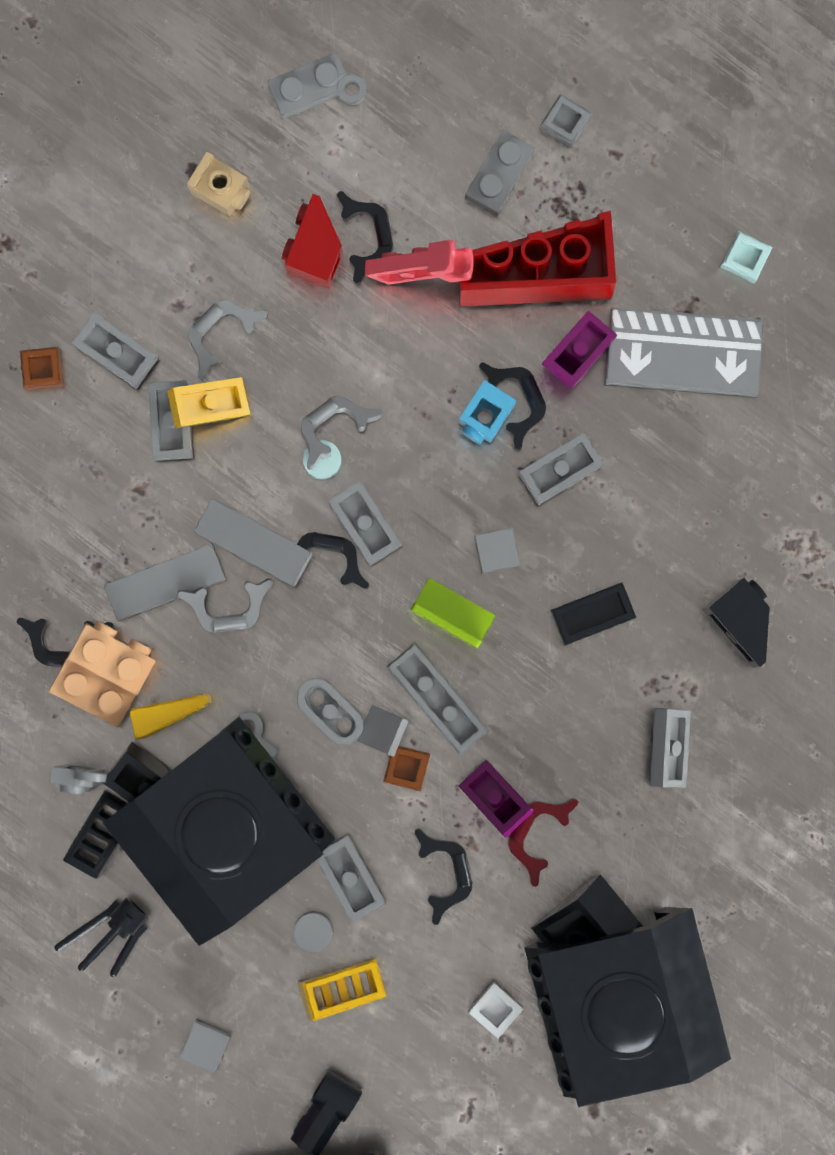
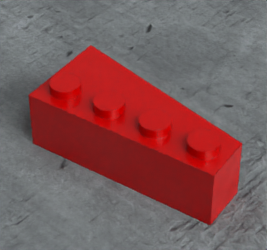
(545, 267)

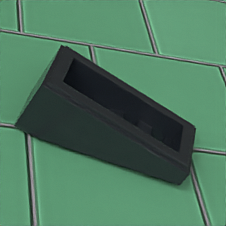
(82, 863)

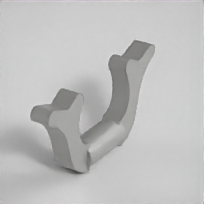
(208, 319)
(333, 405)
(231, 622)

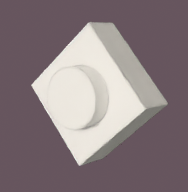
(495, 1009)

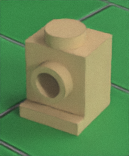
(225, 199)

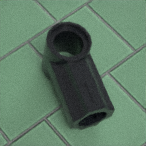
(330, 1105)

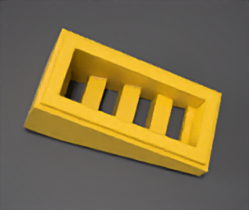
(155, 717)
(309, 1000)

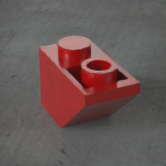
(316, 248)

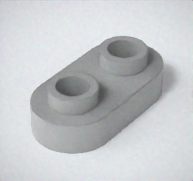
(330, 711)

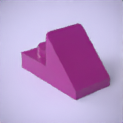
(579, 349)
(496, 798)

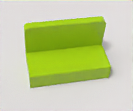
(452, 613)

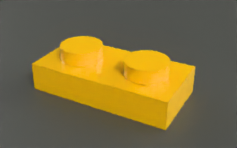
(208, 402)

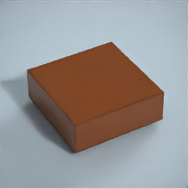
(41, 368)
(407, 768)

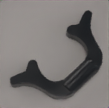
(382, 228)
(532, 393)
(337, 544)
(35, 631)
(461, 870)

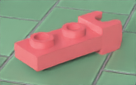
(436, 261)

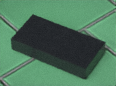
(593, 613)

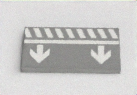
(684, 352)

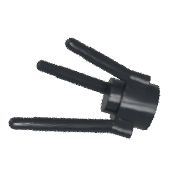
(125, 920)

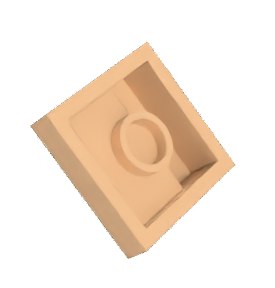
(103, 673)

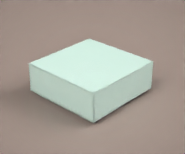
(746, 257)

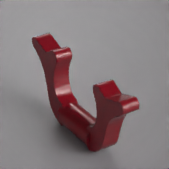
(517, 837)

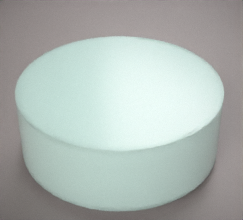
(325, 467)

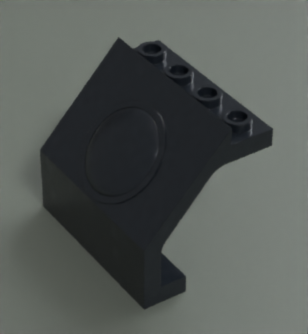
(220, 832)
(629, 1009)

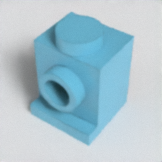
(487, 399)

